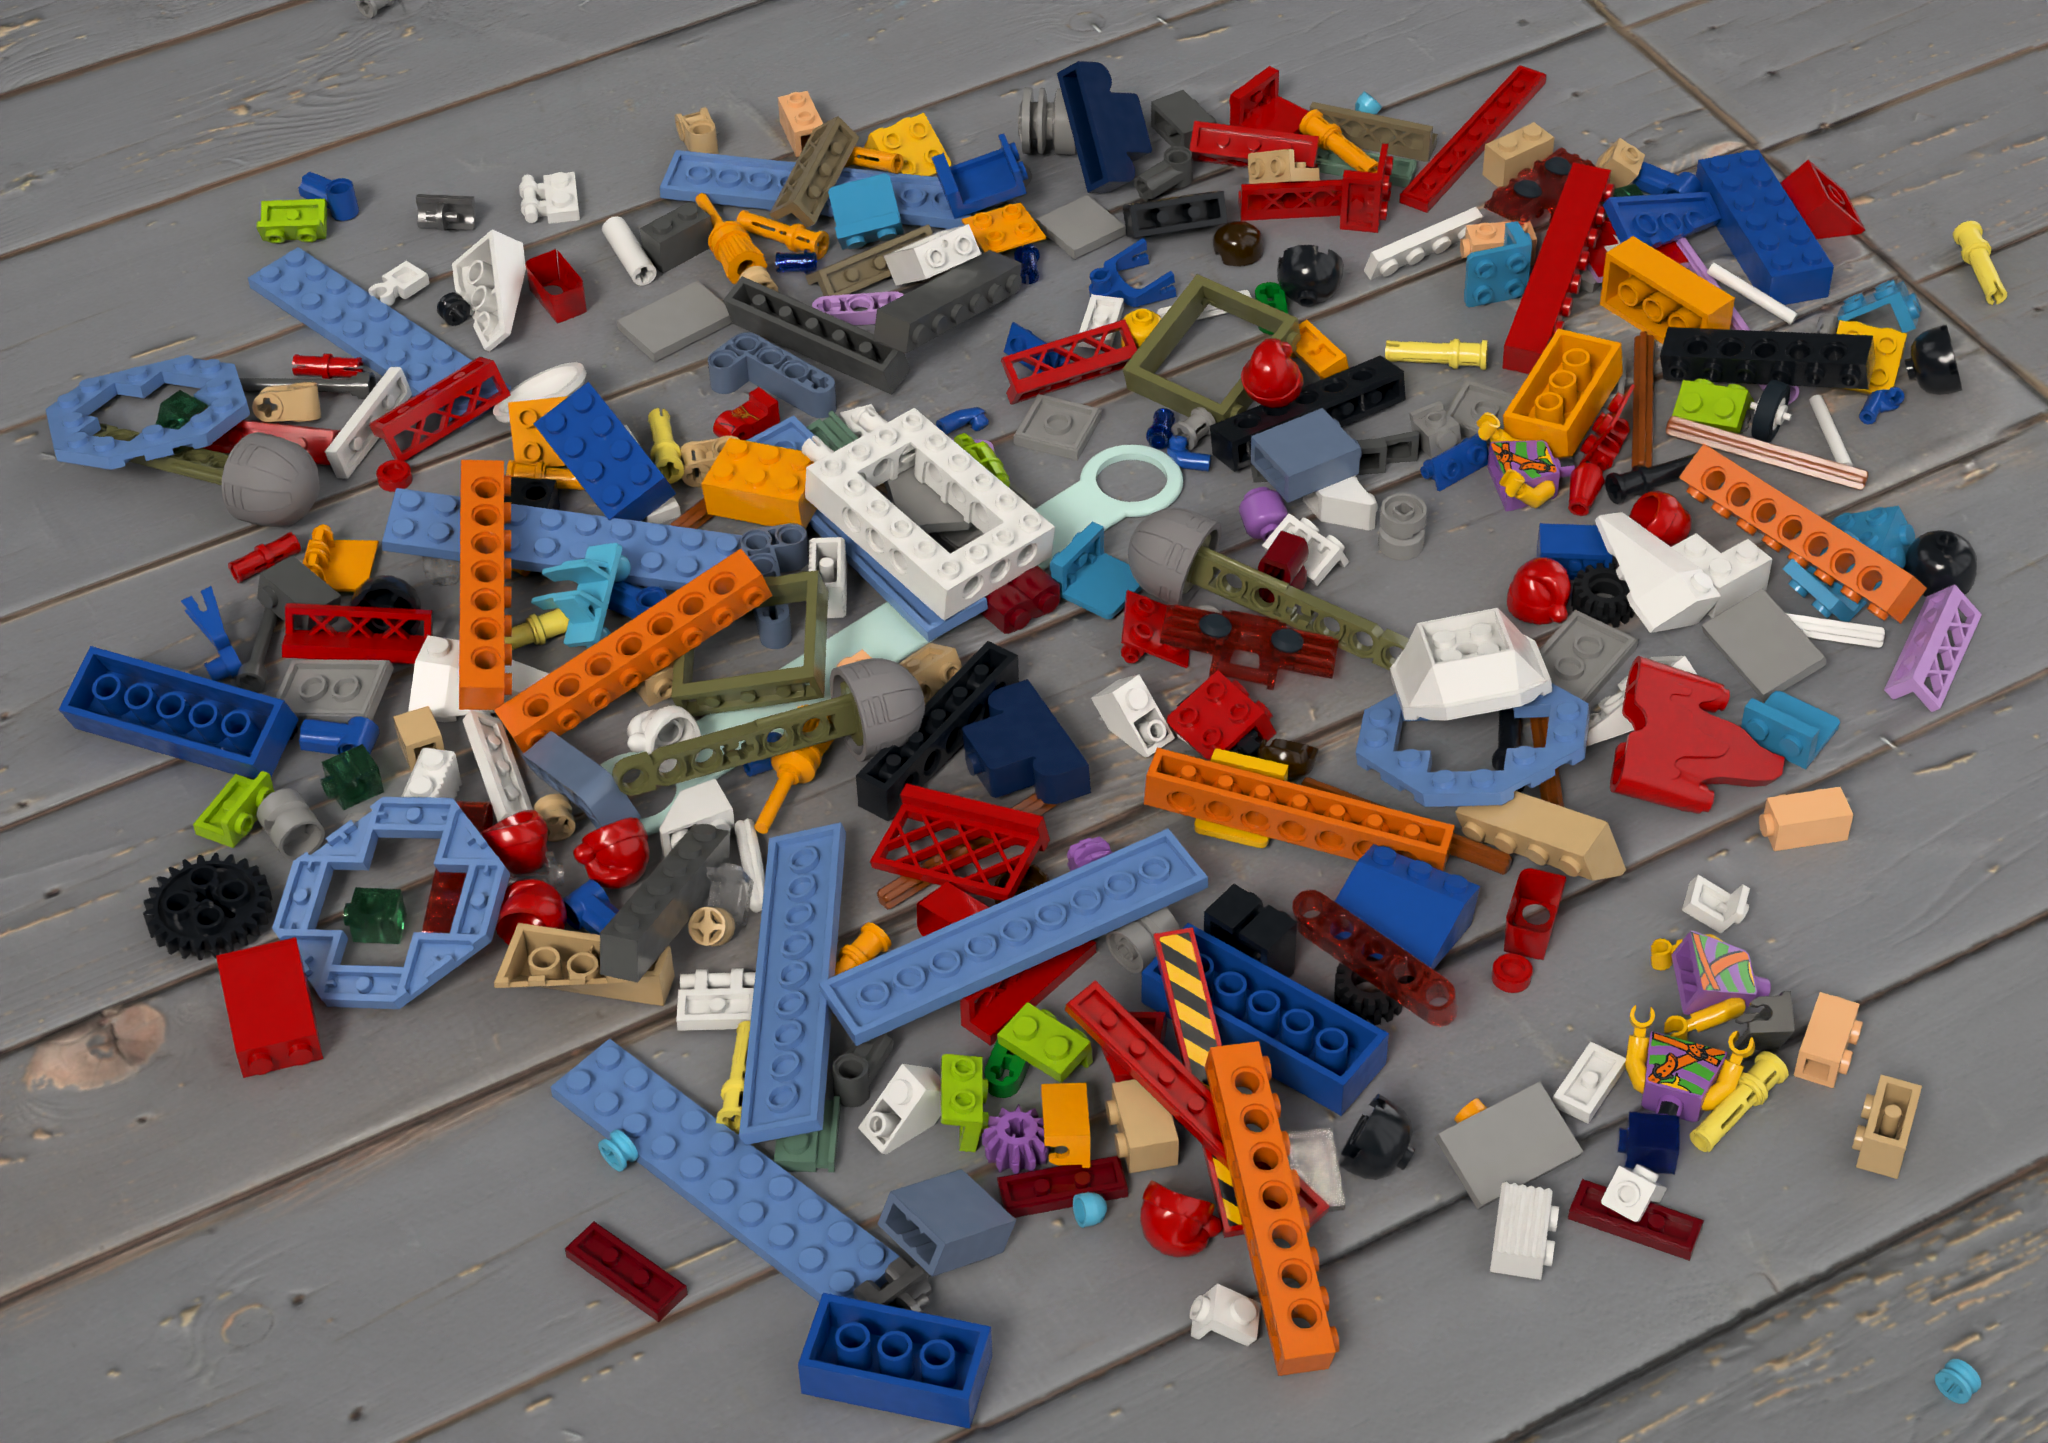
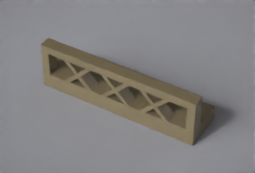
(1371, 130)
(816, 172)
(863, 267)

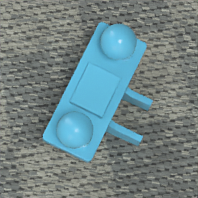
(589, 603)

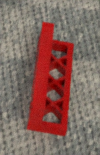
(1232, 144)
(1290, 200)
(1068, 374)
(434, 398)
(312, 439)
(350, 644)
(1004, 999)

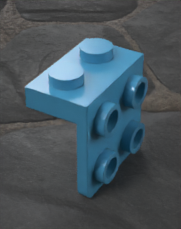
(865, 211)
(1499, 271)
(1905, 305)
(1880, 530)
(1091, 576)
(1828, 598)
(1789, 727)

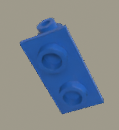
(1023, 339)
(1456, 462)

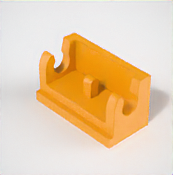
(1319, 352)
(1066, 1122)

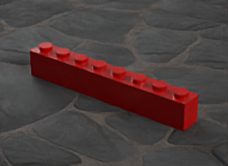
(1558, 266)

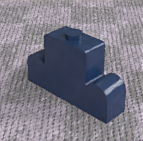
(1104, 126)
(1024, 748)

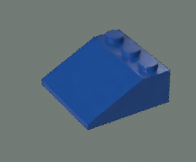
(1409, 903)

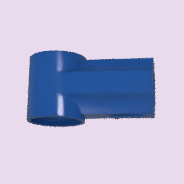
(1659, 181)
(337, 193)
(632, 600)
(338, 737)
(589, 908)

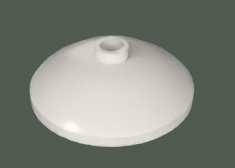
(551, 383)

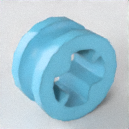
(618, 1150)
(1958, 1381)

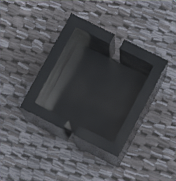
(1253, 929)

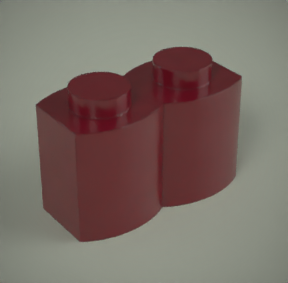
(1285, 562)
(1022, 599)

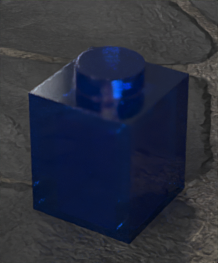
(1650, 1142)

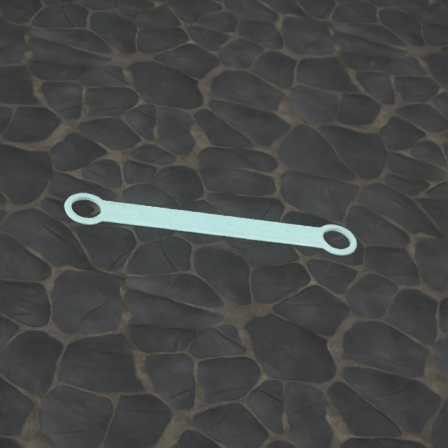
(890, 637)

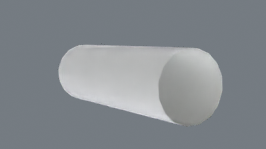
(629, 251)

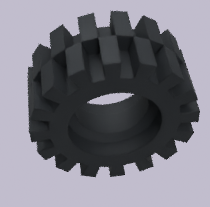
(1602, 581)
(1363, 1003)

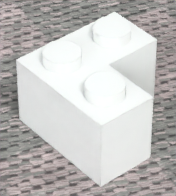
(1733, 572)

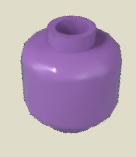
(1262, 512)

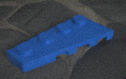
(1662, 216)

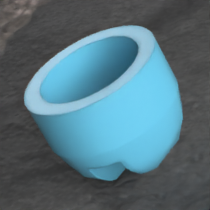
(1367, 104)
(1089, 1209)

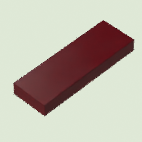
(1056, 1186)
(1658, 1228)
(626, 1271)

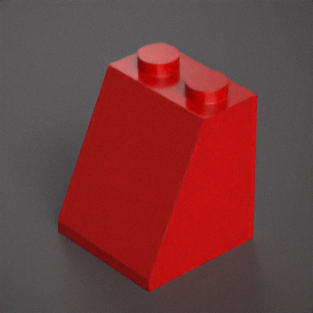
(269, 1007)

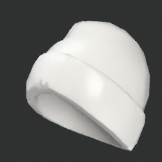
(661, 728)

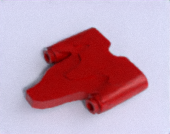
(1680, 745)

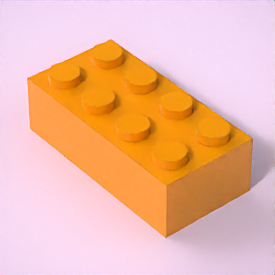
(1659, 292)
(1565, 391)

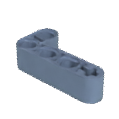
(773, 369)
(773, 552)
(579, 780)

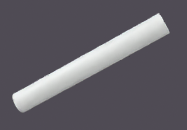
(1752, 293)
(1829, 430)

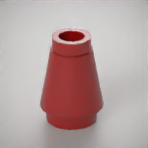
(1584, 488)

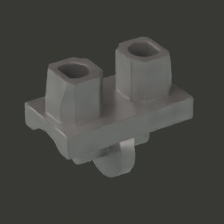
(446, 212)
(907, 1287)

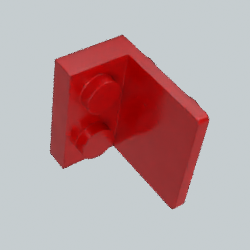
(1366, 196)

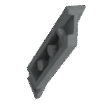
(1377, 453)

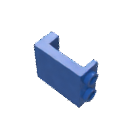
(982, 180)

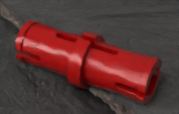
(326, 366)
(264, 557)

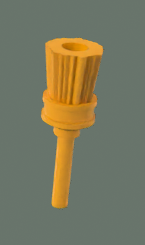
(730, 243)
(791, 769)

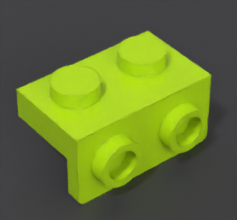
(293, 220)
(1713, 404)
(234, 809)
(1046, 1042)
(963, 1098)

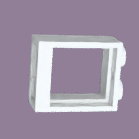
(932, 255)

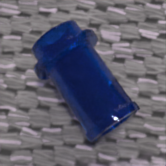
(1028, 256)
(796, 262)
(1160, 431)

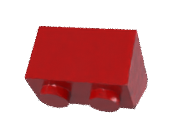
(1822, 203)

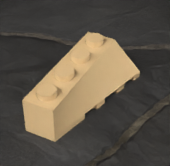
(1546, 835)
(572, 964)

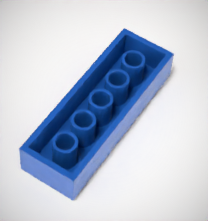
(1765, 228)
(178, 714)
(1306, 1037)

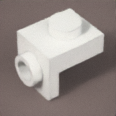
(1714, 905)
(1632, 1191)
(1225, 1314)

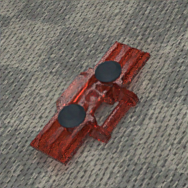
(1534, 189)
(1235, 630)

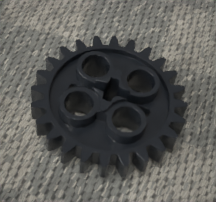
(208, 906)

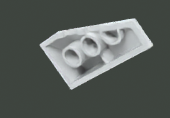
(437, 679)

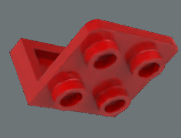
(1260, 107)
(1219, 716)

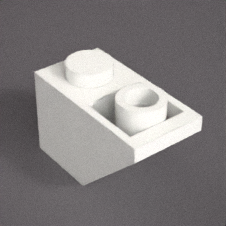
(1344, 504)
(1133, 715)
(696, 805)
(904, 1108)

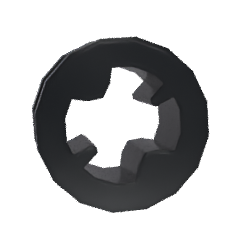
(447, 304)

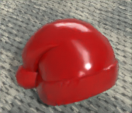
(1272, 375)
(1662, 517)
(1539, 592)
(519, 841)
(615, 853)
(530, 903)
(1177, 1222)

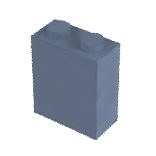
(1305, 455)
(946, 1222)

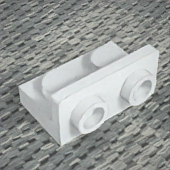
(1323, 552)

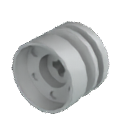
(1044, 122)

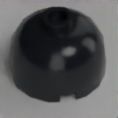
(1309, 275)
(1934, 362)
(1941, 561)
(387, 592)
(1379, 1141)

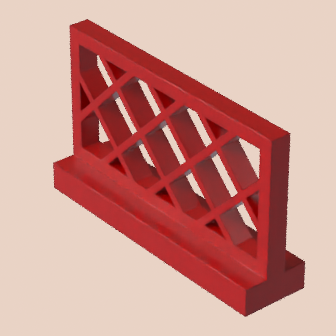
(971, 820)

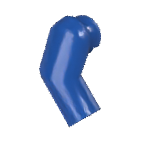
(960, 418)

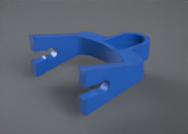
(1109, 283)
(211, 625)

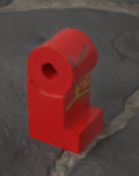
(749, 418)

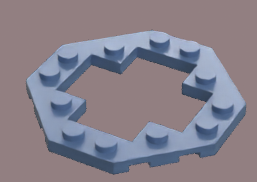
(74, 430)
(1523, 765)
(429, 954)

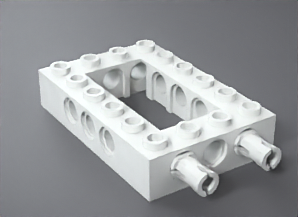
(844, 490)

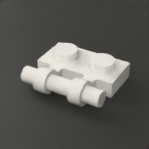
(560, 196)
(714, 999)

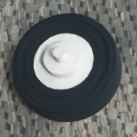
(1770, 411)

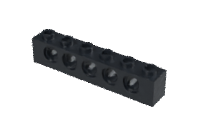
(1768, 356)
(1343, 396)
(955, 705)

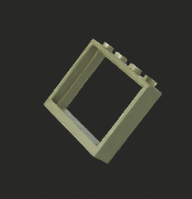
(1174, 325)
(771, 686)

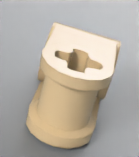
(697, 131)
(294, 403)
(705, 454)

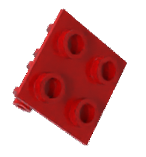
(1609, 434)
(1143, 630)

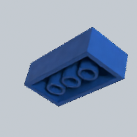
(604, 456)
(895, 1360)

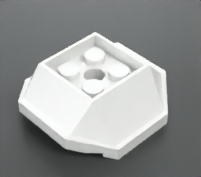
(1468, 667)

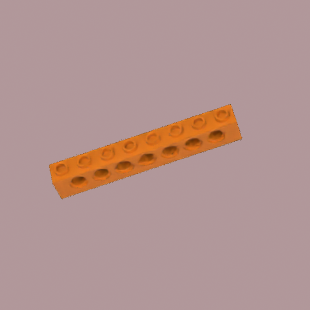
(482, 585)
(1898, 587)
(635, 651)
(1290, 810)
(1293, 1347)

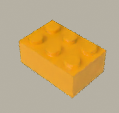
(758, 484)

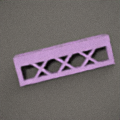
(1929, 639)

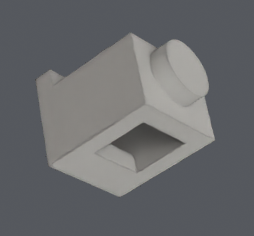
(1435, 428)

